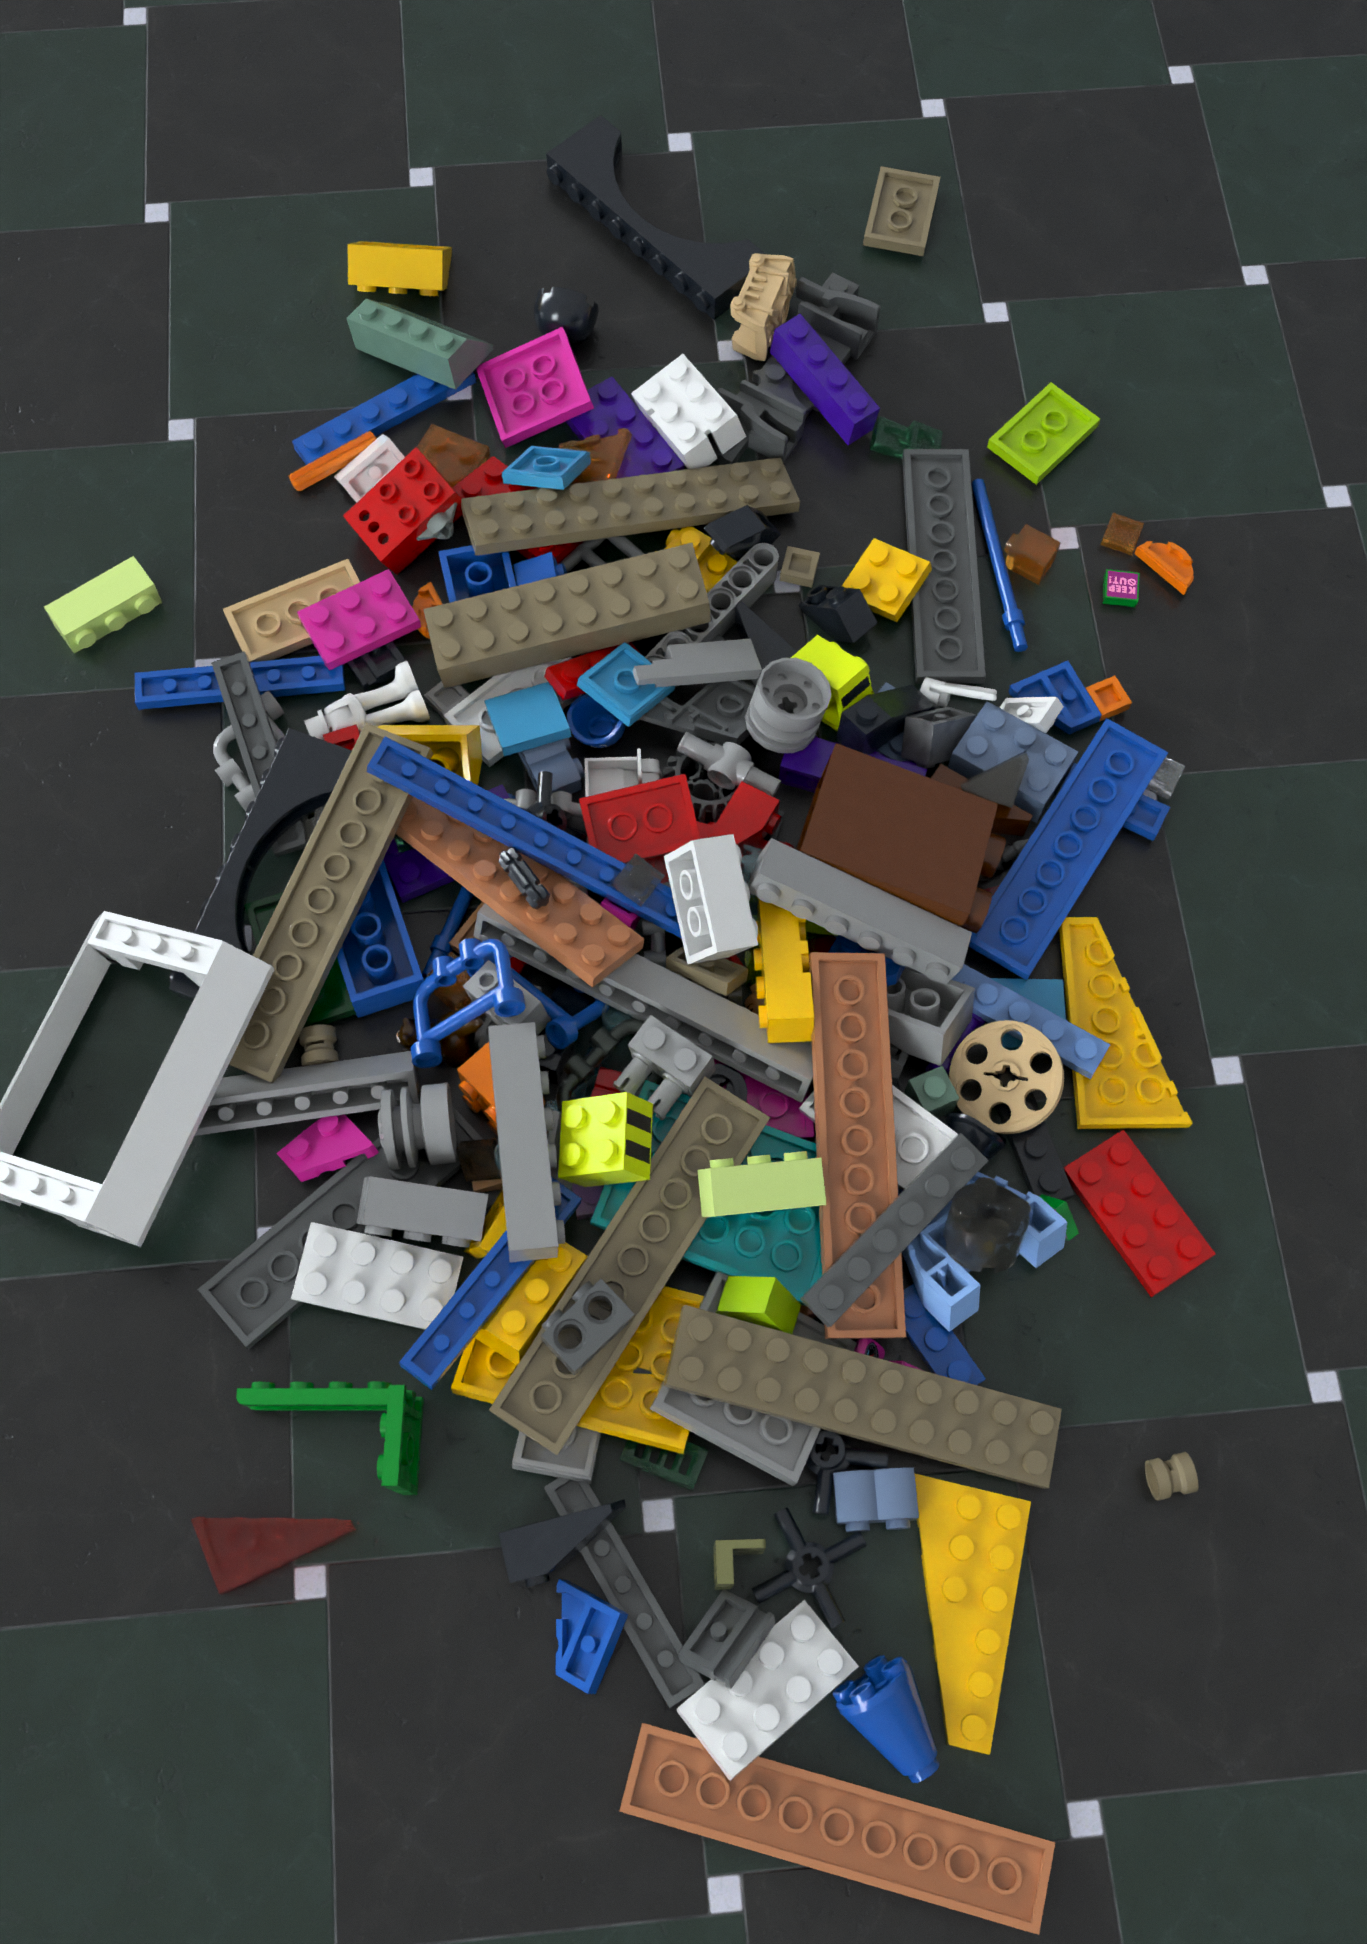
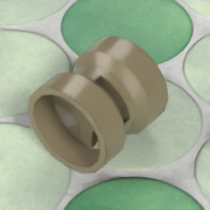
(318, 1044)
(1171, 1476)

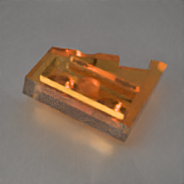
(605, 455)

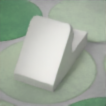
(1036, 711)

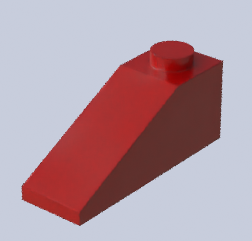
(748, 816)

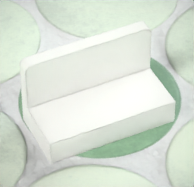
(369, 467)

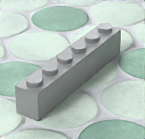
(859, 912)
(309, 1092)
(523, 1142)

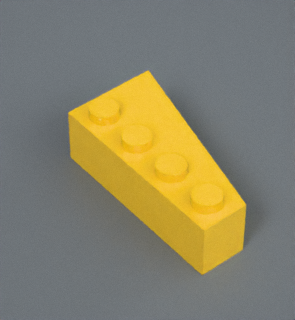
(785, 975)

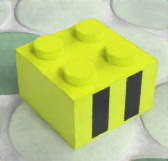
(846, 674)
(605, 1140)

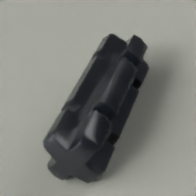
(524, 878)

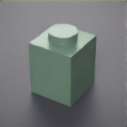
(933, 1092)

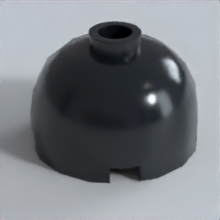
(567, 310)

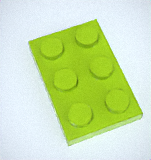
(1043, 433)

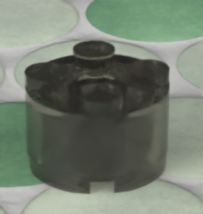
(986, 1226)

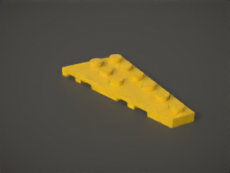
(971, 1581)

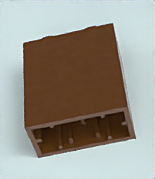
(904, 835)

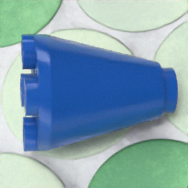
(891, 1716)

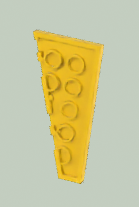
(1130, 1081)

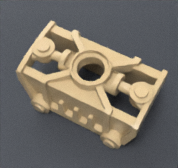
(762, 303)

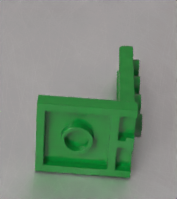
(399, 1426)

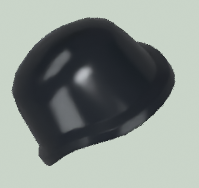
(977, 1133)

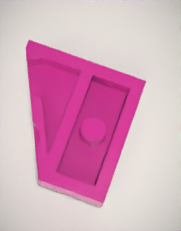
(325, 1147)

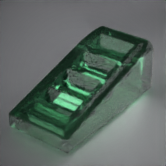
(689, 1481)

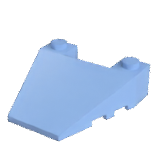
(948, 1287)

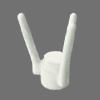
(939, 691)

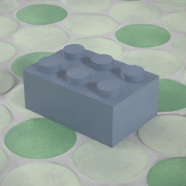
(999, 736)

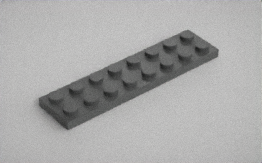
(943, 532)
(258, 1284)

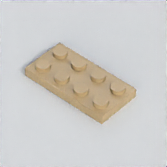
(269, 622)

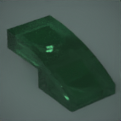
(892, 438)

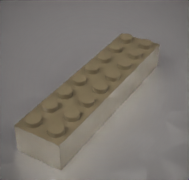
(567, 615)

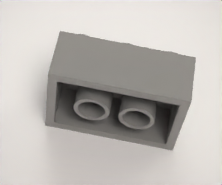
(422, 1211)

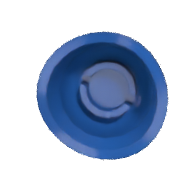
(593, 723)

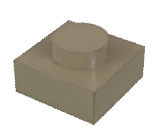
(799, 566)

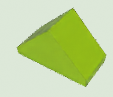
(759, 1302)

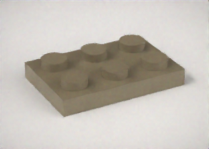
(901, 211)

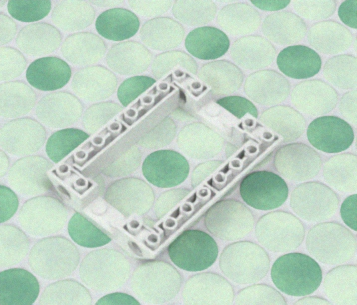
(178, 1097)

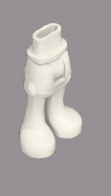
(352, 708)

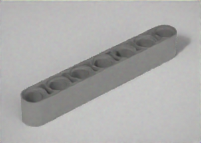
(727, 595)

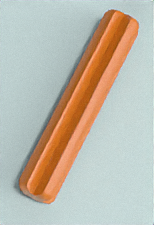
(330, 462)

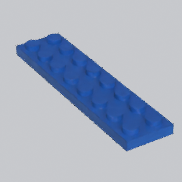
(1066, 848)

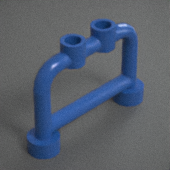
(505, 998)
(563, 1027)

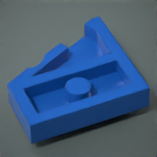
(1063, 683)
(585, 1636)

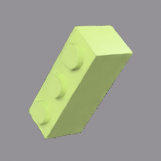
(103, 604)
(761, 1185)

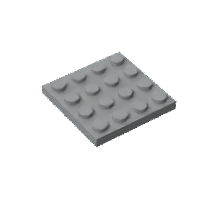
(756, 1437)

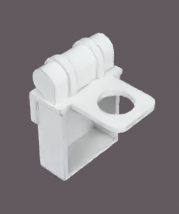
(618, 773)

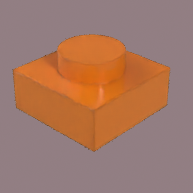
(1109, 697)

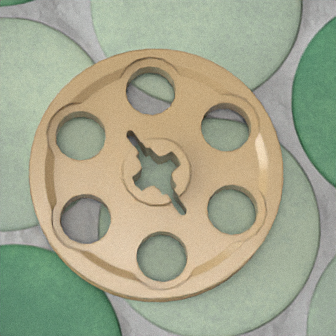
(997, 1061)

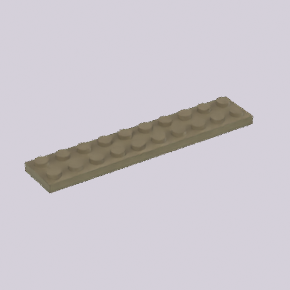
(626, 505)
(322, 903)
(633, 1260)
(863, 1397)

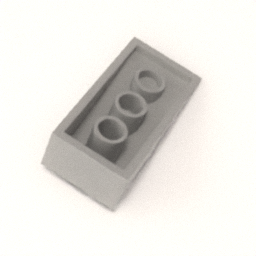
(928, 1015)

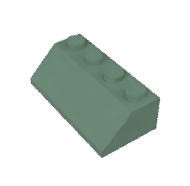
(416, 342)

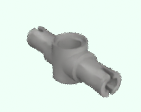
(727, 764)

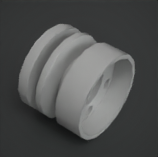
(788, 705)
(418, 1126)

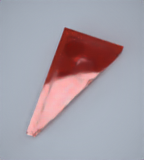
(249, 1548)

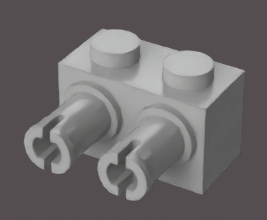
(669, 1055)

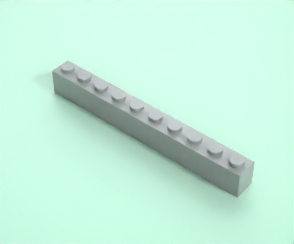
(698, 1014)

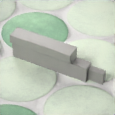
(701, 664)

